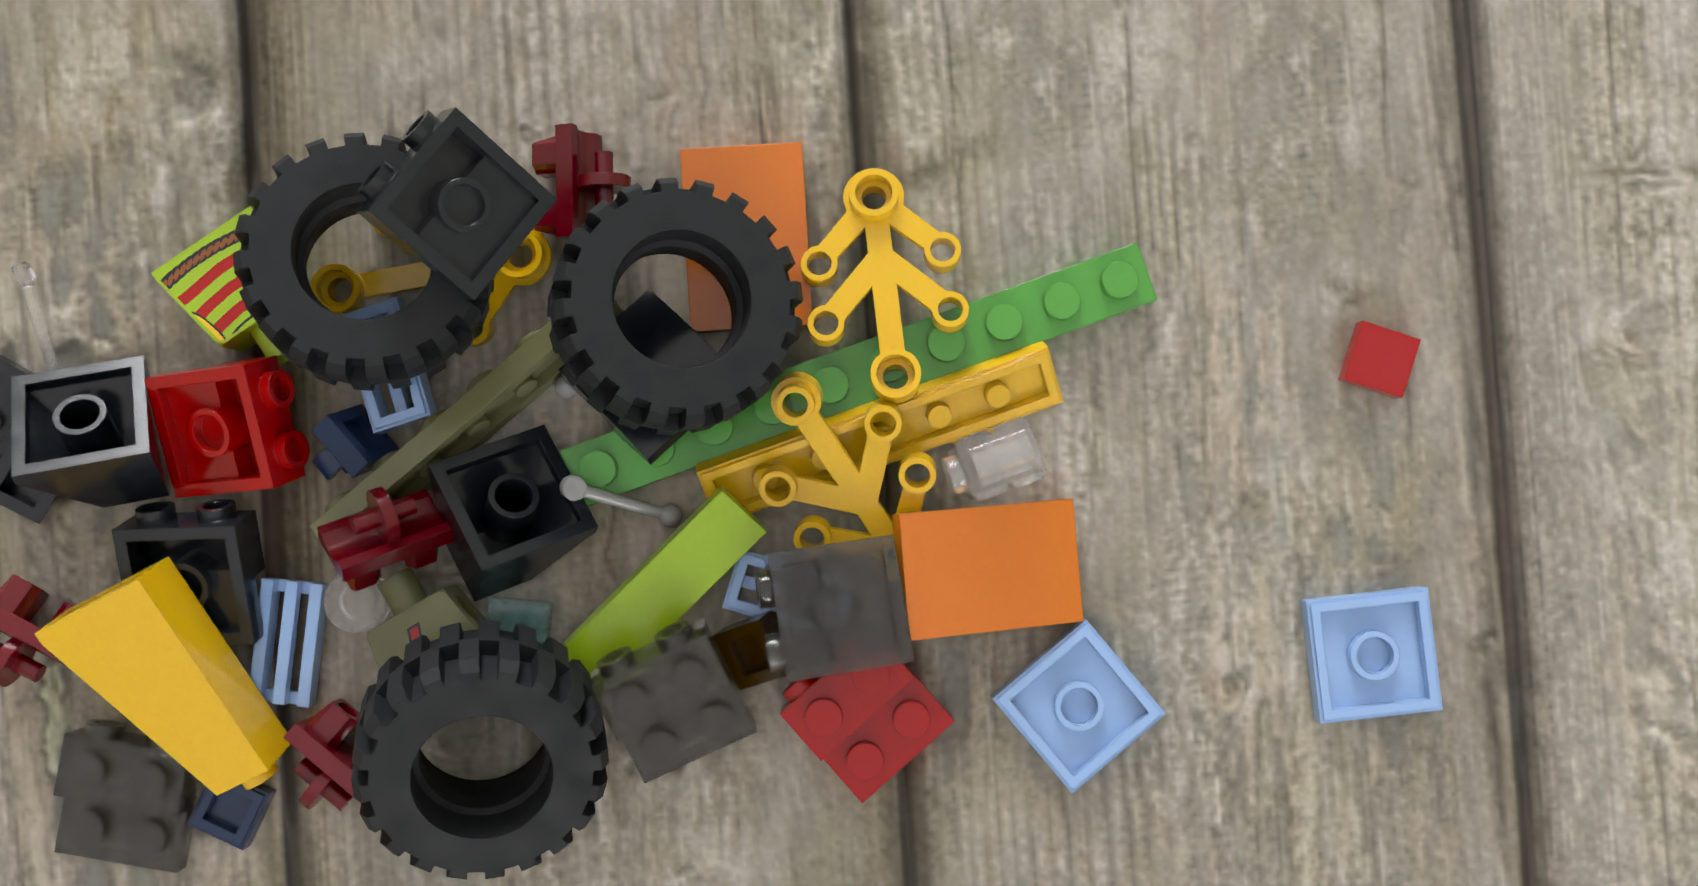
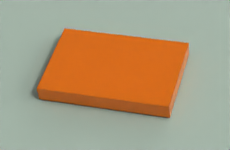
(774, 186)
(989, 568)

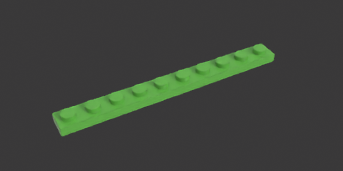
(994, 327)

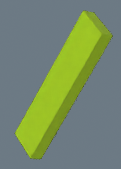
(669, 579)

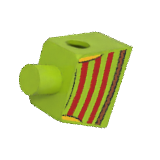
(208, 290)

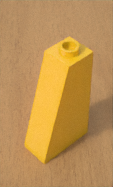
(172, 676)

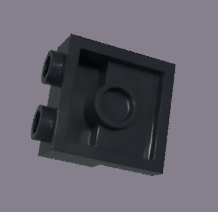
(454, 201)
(214, 552)

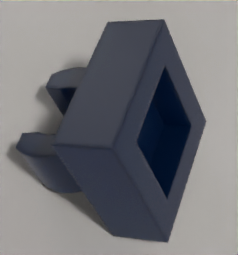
(350, 443)

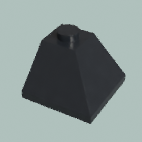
(88, 434)
(508, 510)

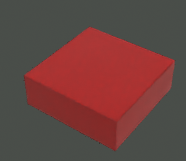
(1379, 359)

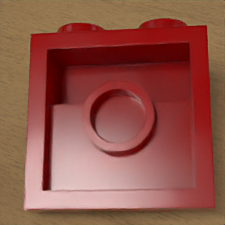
(228, 427)
(865, 722)

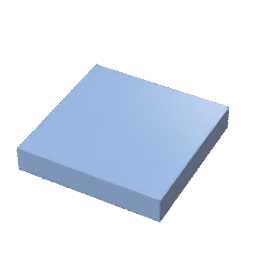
(1371, 654)
(1078, 705)

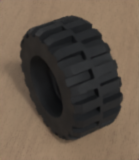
(722, 242)
(277, 291)
(489, 821)

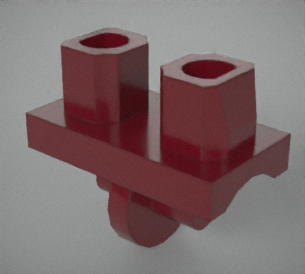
(581, 174)
(383, 535)
(18, 606)
(326, 753)

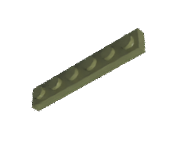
(469, 422)

